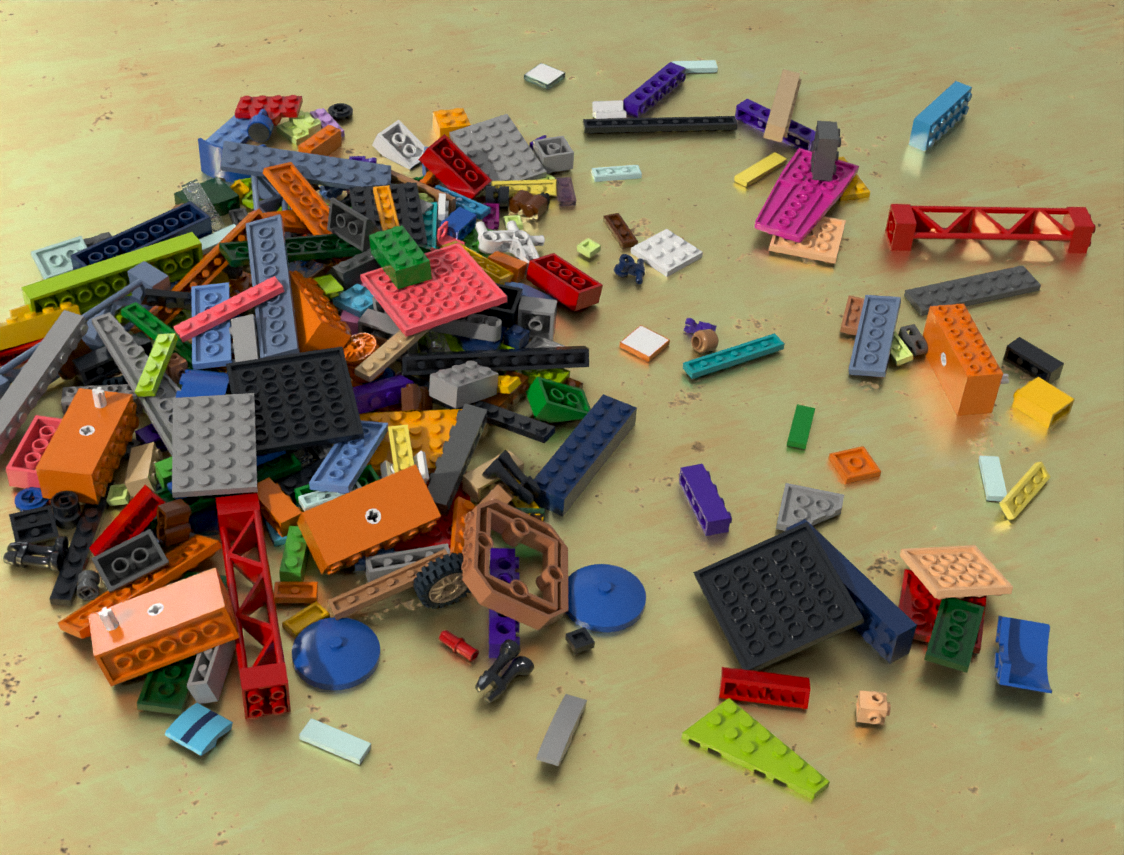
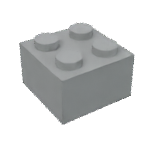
(554, 154)
(538, 316)

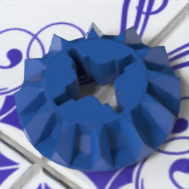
(25, 496)

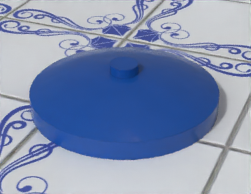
(605, 598)
(335, 653)

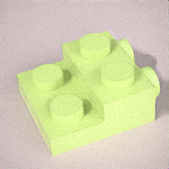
(299, 129)

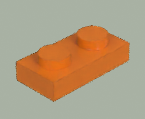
(295, 592)

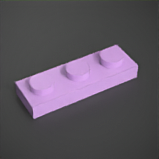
(325, 119)

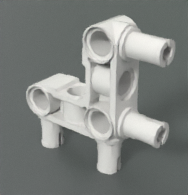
(509, 240)

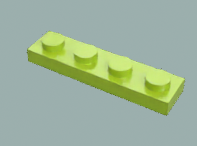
(156, 365)

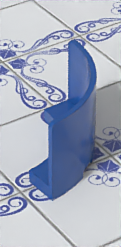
(211, 162)
(202, 383)
(1022, 654)

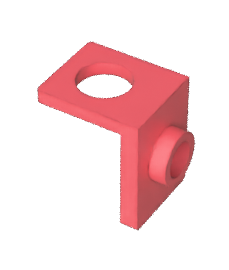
(444, 238)

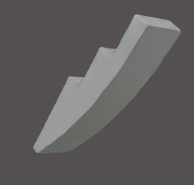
(561, 730)

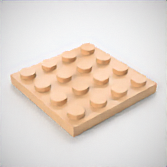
(819, 244)
(956, 571)

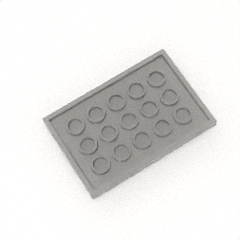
(499, 150)
(214, 445)

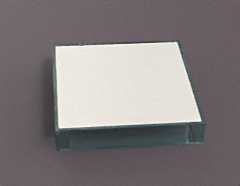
(544, 75)

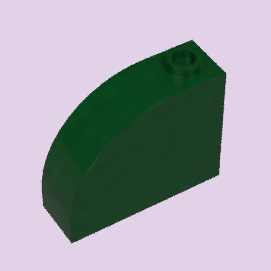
(219, 194)

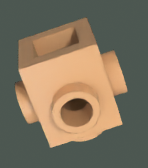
(872, 707)

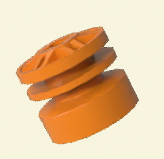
(357, 350)

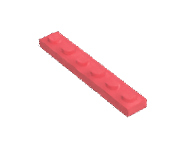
(228, 309)

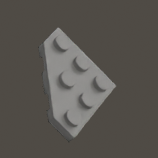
(808, 504)

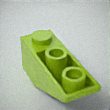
(329, 286)

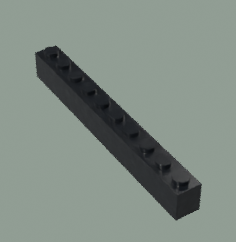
(497, 359)

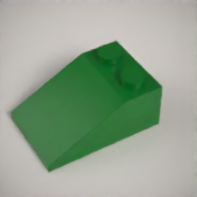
(556, 401)

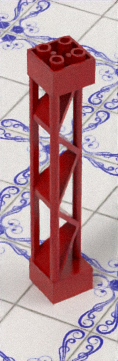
(911, 223)
(266, 682)

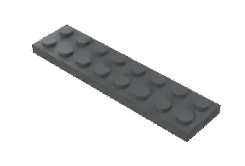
(973, 289)

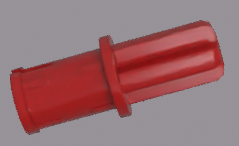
(459, 645)

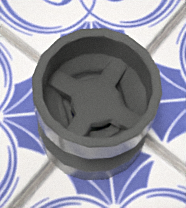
(88, 585)

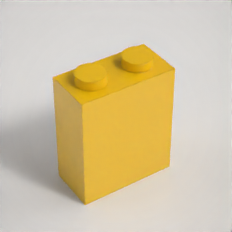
(1042, 402)

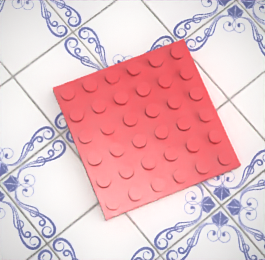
(455, 291)

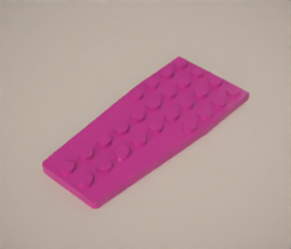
(800, 202)

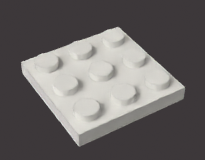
(666, 252)

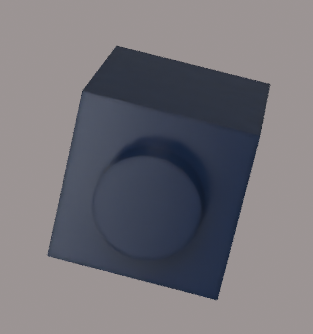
(516, 337)

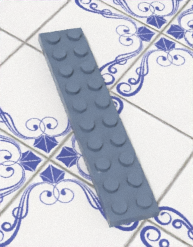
(315, 168)
(268, 259)

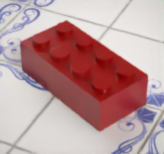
(454, 168)
(564, 282)

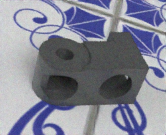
(913, 340)

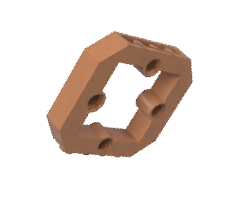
(514, 598)

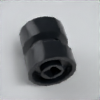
(503, 195)
(66, 509)

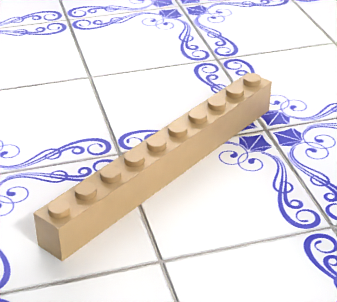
(783, 106)

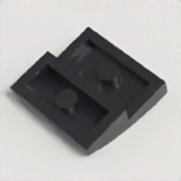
(34, 525)

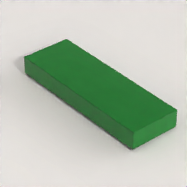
(801, 426)

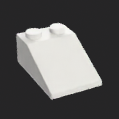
(399, 145)

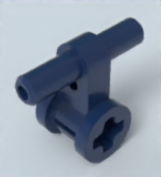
(630, 267)

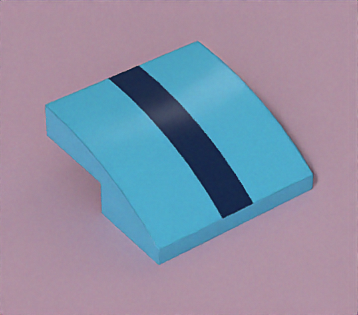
(198, 729)

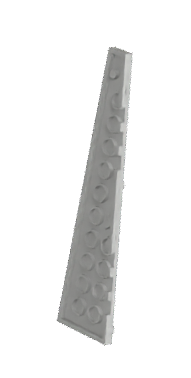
(131, 362)

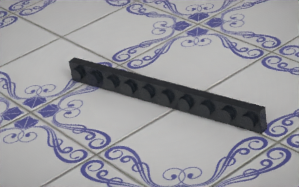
(659, 124)
(501, 417)

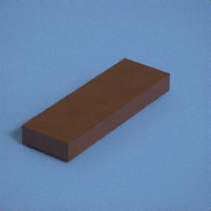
(620, 230)

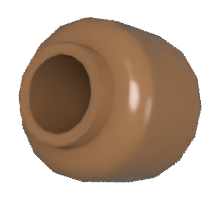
(705, 341)

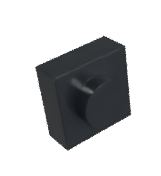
(579, 640)

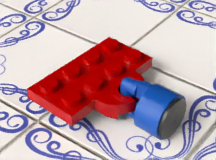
(265, 112)

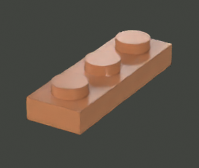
(852, 315)

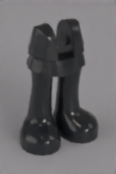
(525, 490)
(21, 554)
(519, 666)

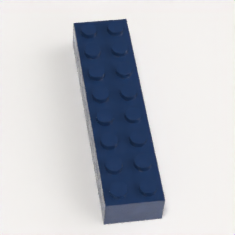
(166, 226)
(584, 454)
(884, 623)

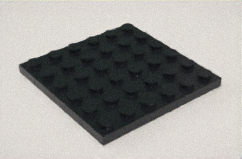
(299, 399)
(777, 598)

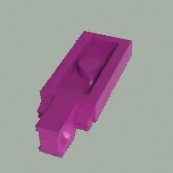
(492, 220)

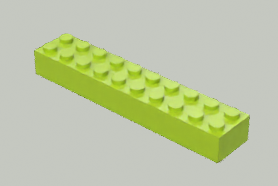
(101, 280)

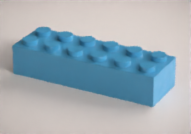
(940, 116)

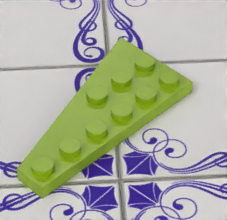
(751, 745)

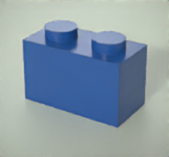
(460, 223)

